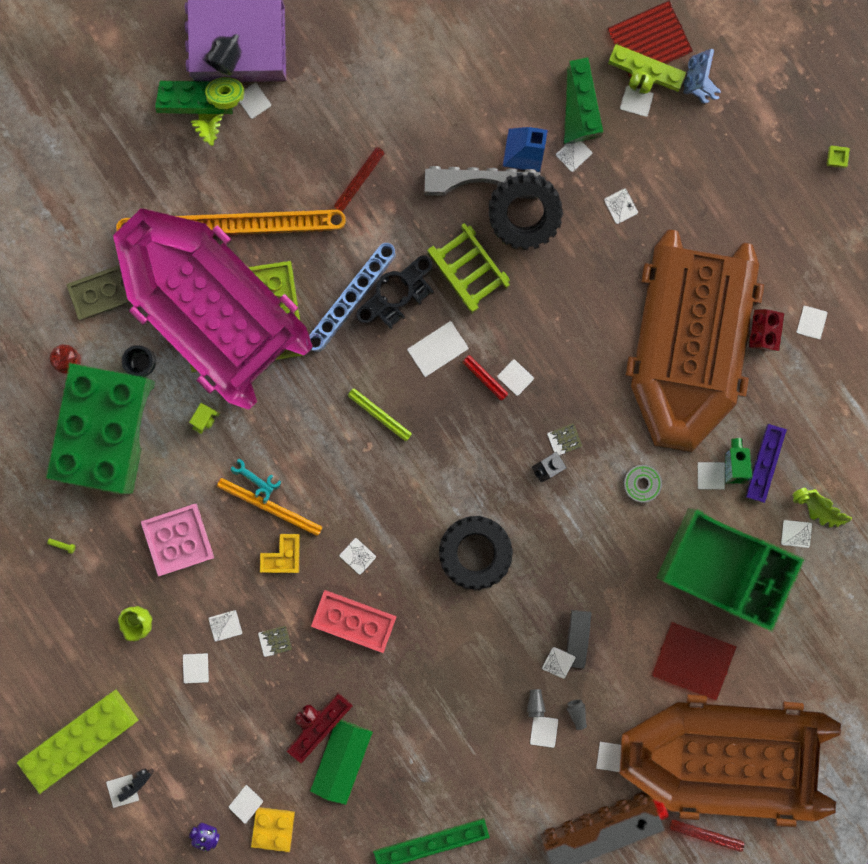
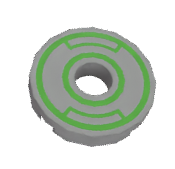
(631, 483)

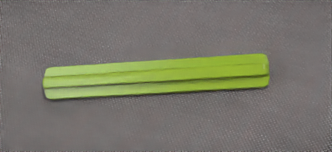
(379, 414)

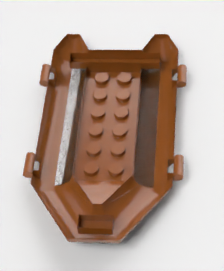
(693, 340)
(731, 760)

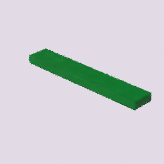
(433, 843)

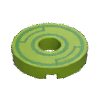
(221, 85)

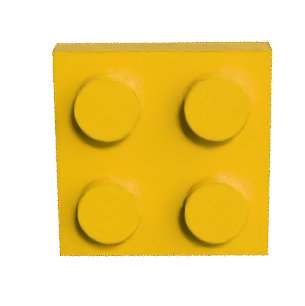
(273, 829)

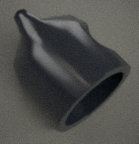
(224, 54)
(138, 361)

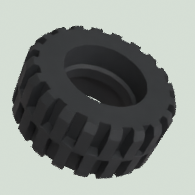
(530, 235)
(475, 579)

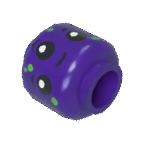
(204, 837)

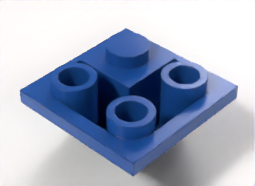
(525, 148)

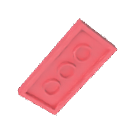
(353, 621)

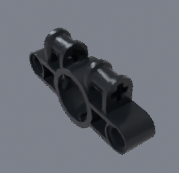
(409, 276)

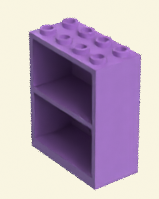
(259, 31)

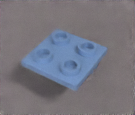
(697, 78)

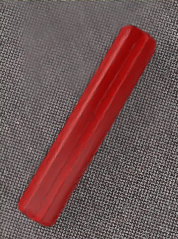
(485, 378)

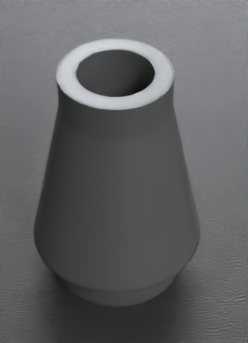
(536, 705)
(577, 712)

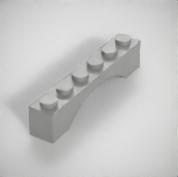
(441, 181)

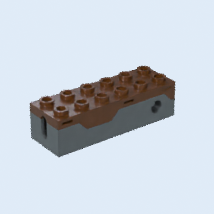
(604, 830)

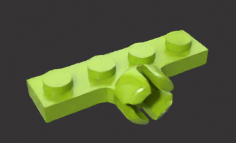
(646, 70)

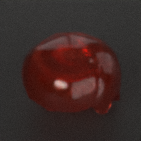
(62, 356)

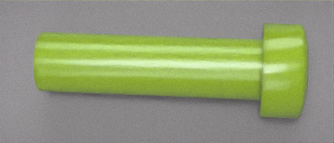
(70, 548)

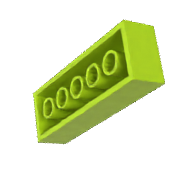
(77, 741)

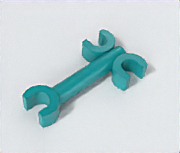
(265, 487)

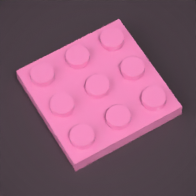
(177, 539)

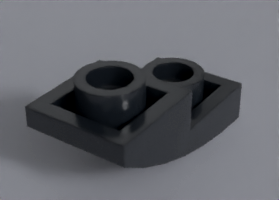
(138, 781)

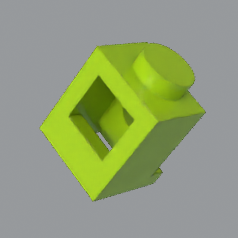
(203, 418)

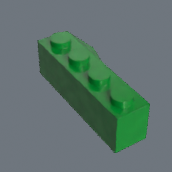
(582, 108)

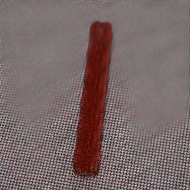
(359, 179)
(706, 835)

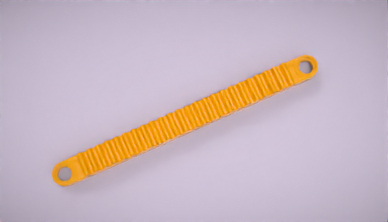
(267, 222)

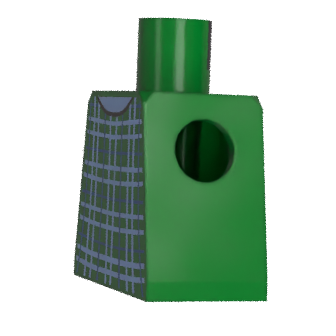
(737, 470)

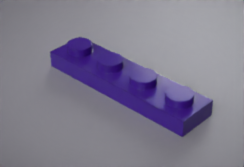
(765, 463)

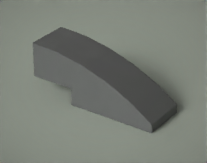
(578, 636)

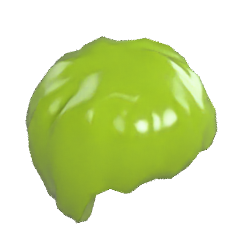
(135, 623)

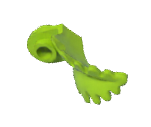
(207, 126)
(820, 508)

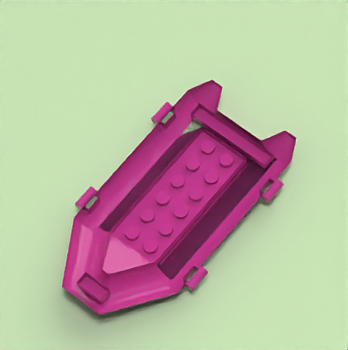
(206, 302)

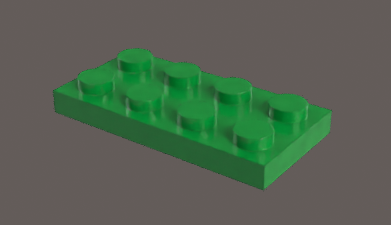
(186, 98)

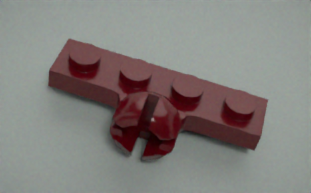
(317, 725)

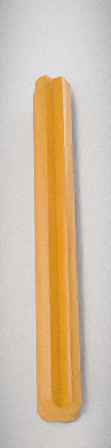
(269, 506)

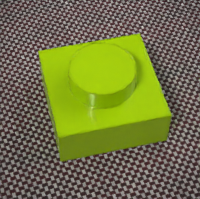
(838, 156)

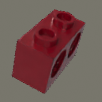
(766, 330)

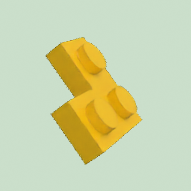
(287, 560)

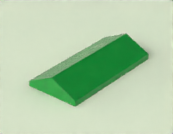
(341, 762)

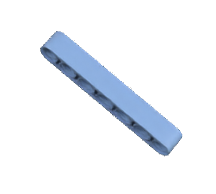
(354, 288)

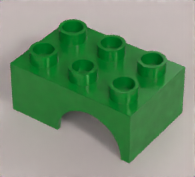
(99, 429)
(730, 569)

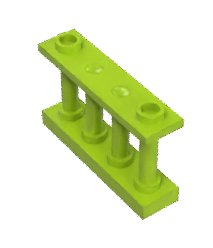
(461, 285)

